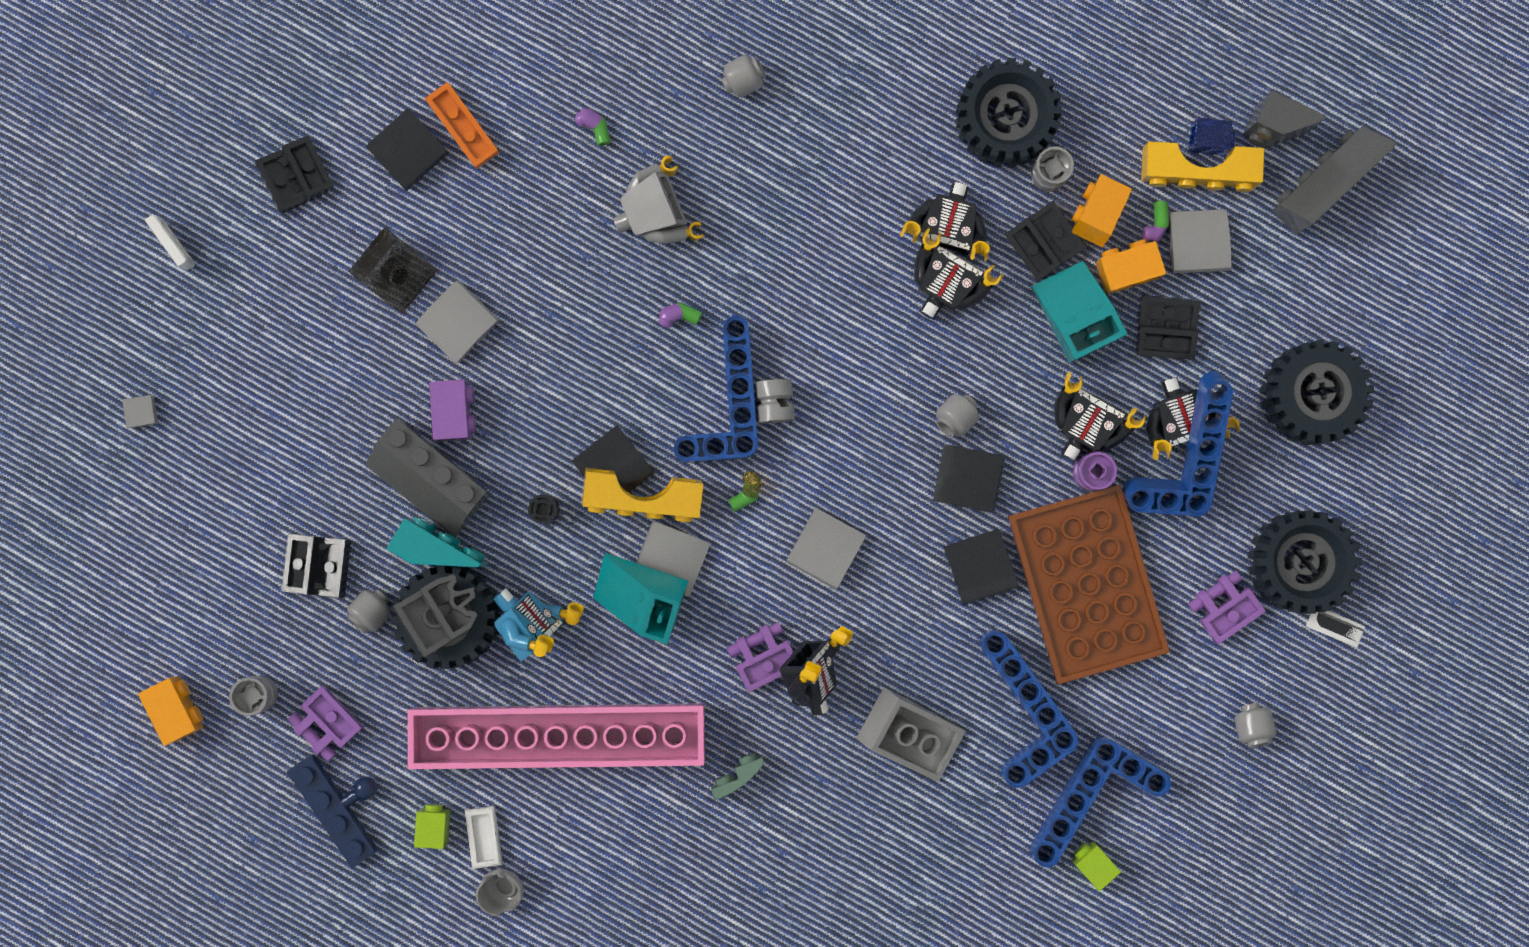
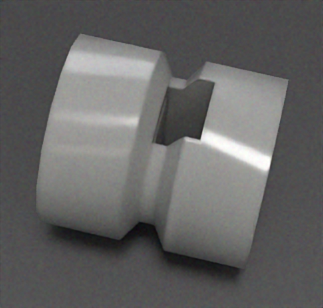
(1052, 169)
(774, 401)
(253, 695)

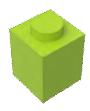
(432, 827)
(1095, 865)

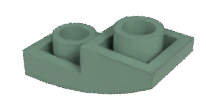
(745, 770)

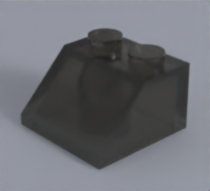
(392, 270)

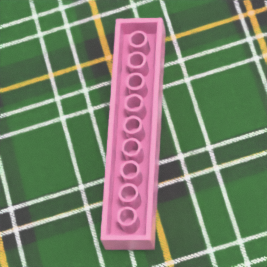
(556, 736)

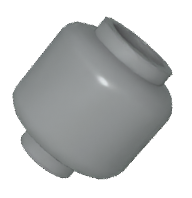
(743, 75)
(957, 415)
(369, 611)
(1255, 725)

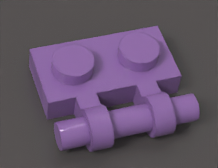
(1230, 616)
(765, 666)
(331, 717)

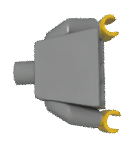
(653, 207)

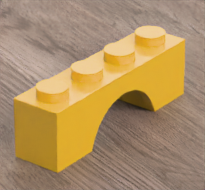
(1165, 164)
(679, 498)

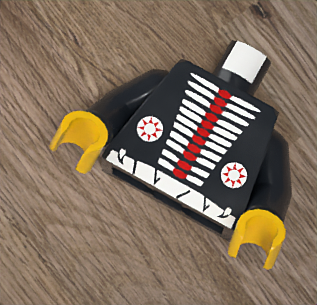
(955, 220)
(948, 279)
(1172, 418)
(1089, 421)
(811, 671)

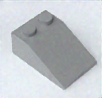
(910, 735)

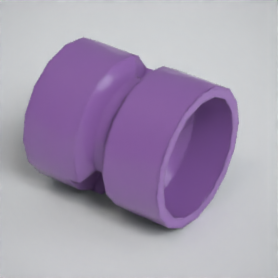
(1094, 471)

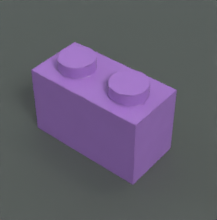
(452, 410)

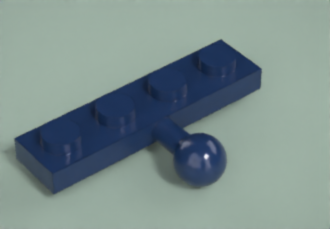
(334, 809)

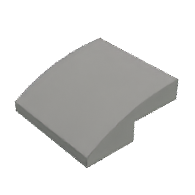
(1199, 241)
(457, 321)
(826, 548)
(673, 553)

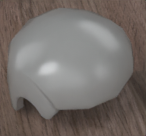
(499, 892)

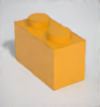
(1101, 210)
(1130, 267)
(171, 710)

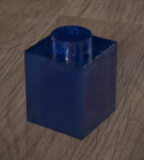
(1211, 136)

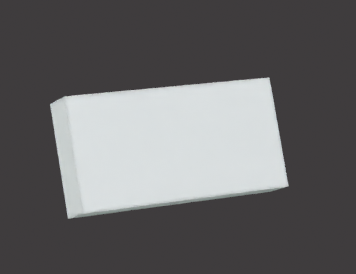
(170, 242)
(483, 837)

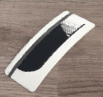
(1336, 627)

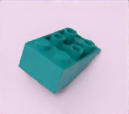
(1078, 311)
(420, 544)
(640, 596)

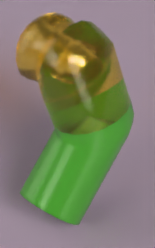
(750, 491)

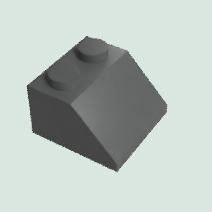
(1279, 120)

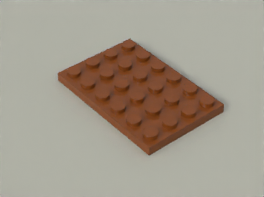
(1088, 584)

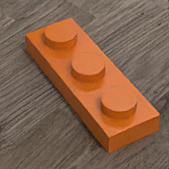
(462, 125)

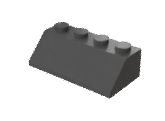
(1332, 178)
(426, 477)

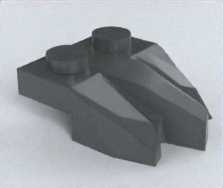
(436, 614)

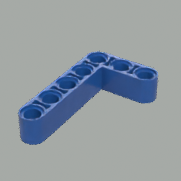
(735, 402)
(1195, 458)
(1032, 707)
(1089, 792)

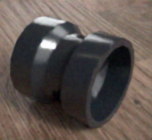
(548, 509)

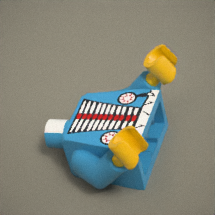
(530, 623)

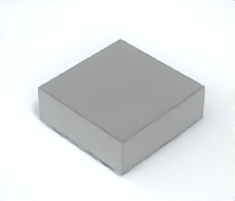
(140, 411)

